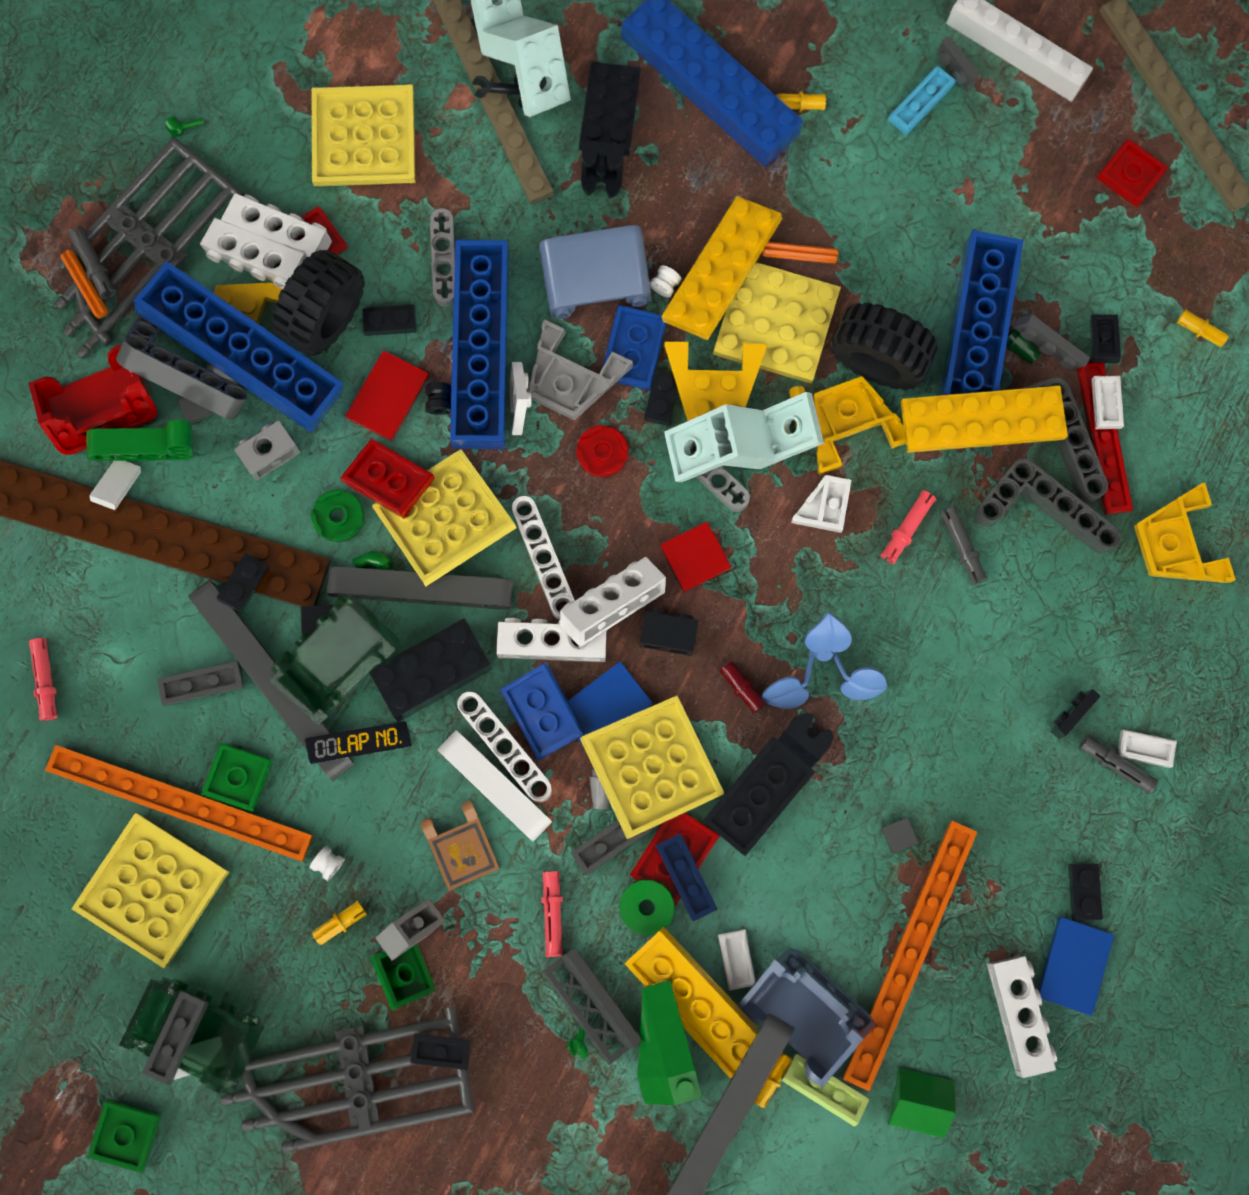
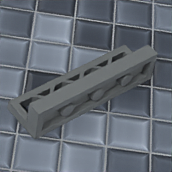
(601, 1002)

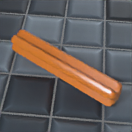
(801, 252)
(84, 284)

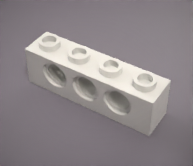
(243, 209)
(223, 236)
(584, 627)
(537, 649)
(1043, 1056)

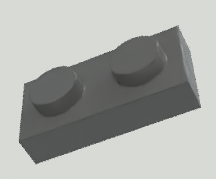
(958, 64)

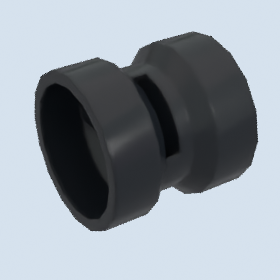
(438, 398)

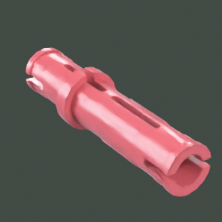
(902, 536)
(44, 687)
(552, 913)

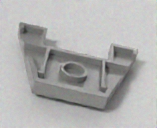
(565, 384)

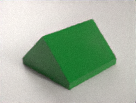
(404, 977)
(923, 1103)

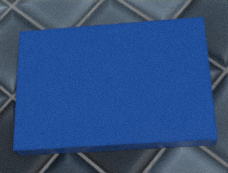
(638, 338)
(609, 700)
(542, 711)
(1075, 966)

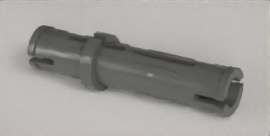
(95, 270)
(965, 549)
(1108, 758)

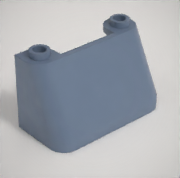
(595, 269)
(823, 1015)

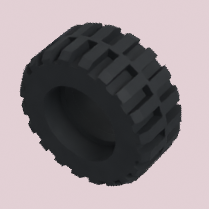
(318, 302)
(884, 346)

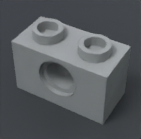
(261, 464)
(410, 929)

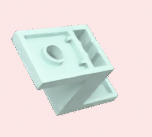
(528, 45)
(743, 437)

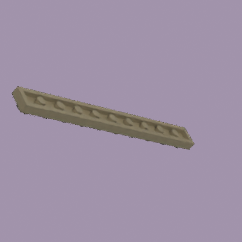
(495, 104)
(1176, 104)

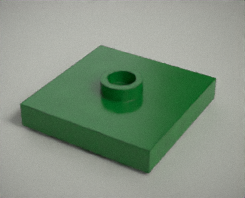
(237, 777)
(124, 1135)

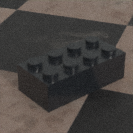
(430, 670)

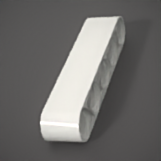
(540, 546)
(501, 734)
(494, 785)

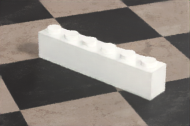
(1020, 46)

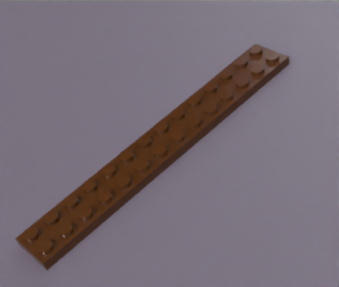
(157, 535)

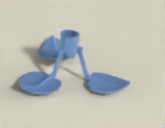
(824, 642)

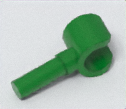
(176, 128)
(577, 1044)

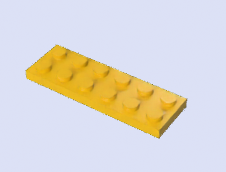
(722, 267)
(983, 419)
(702, 1005)

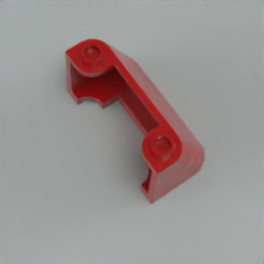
(99, 401)

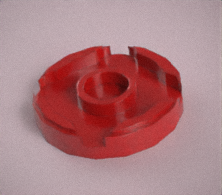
(602, 451)

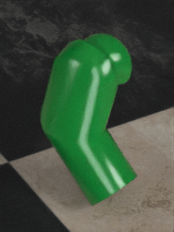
(373, 558)

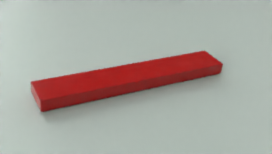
(1106, 445)

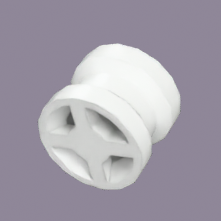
(665, 281)
(327, 863)

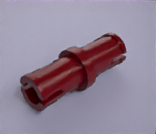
(742, 687)

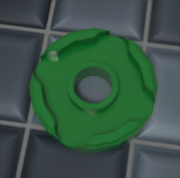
(342, 530)
(644, 922)

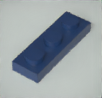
(686, 877)

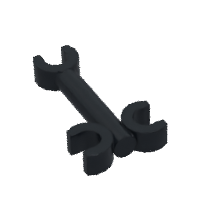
(490, 87)

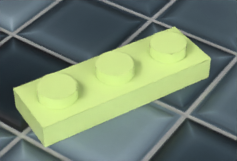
(833, 1095)

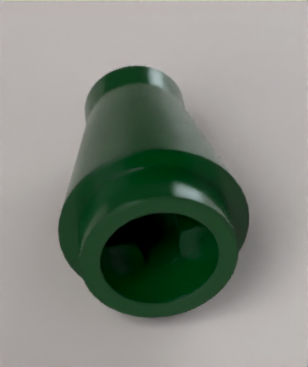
(1022, 347)

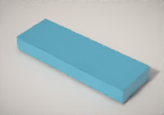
(921, 100)

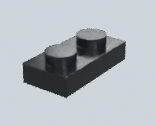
(389, 320)
(1105, 338)
(661, 398)
(243, 583)
(1067, 720)
(1085, 892)
(441, 1051)

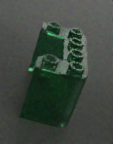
(333, 657)
(219, 1044)

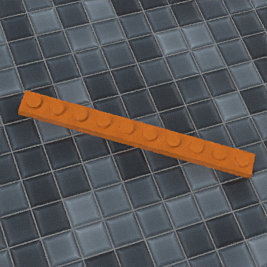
(179, 803)
(910, 954)

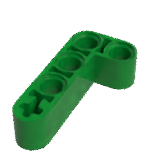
(141, 444)

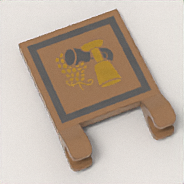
(462, 851)

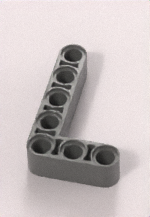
(176, 373)
(1083, 451)
(1049, 504)

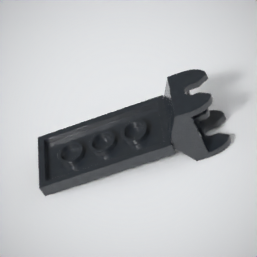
(607, 125)
(769, 784)

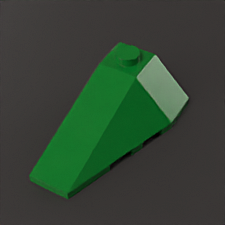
(664, 1060)

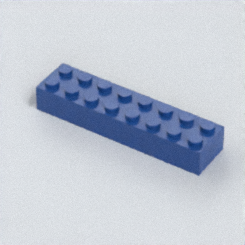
(711, 79)
(982, 314)
(480, 345)
(238, 346)

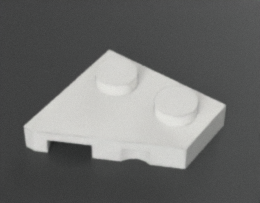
(519, 397)
(825, 505)

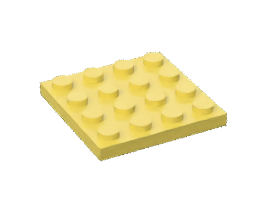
(363, 135)
(784, 313)
(449, 520)
(652, 766)
(150, 890)

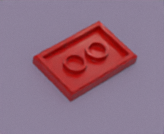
(387, 396)
(387, 478)
(697, 838)

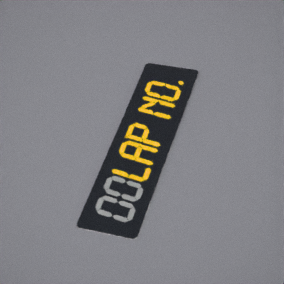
(357, 742)

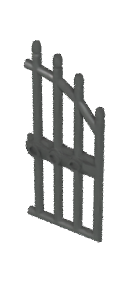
(143, 237)
(358, 1083)

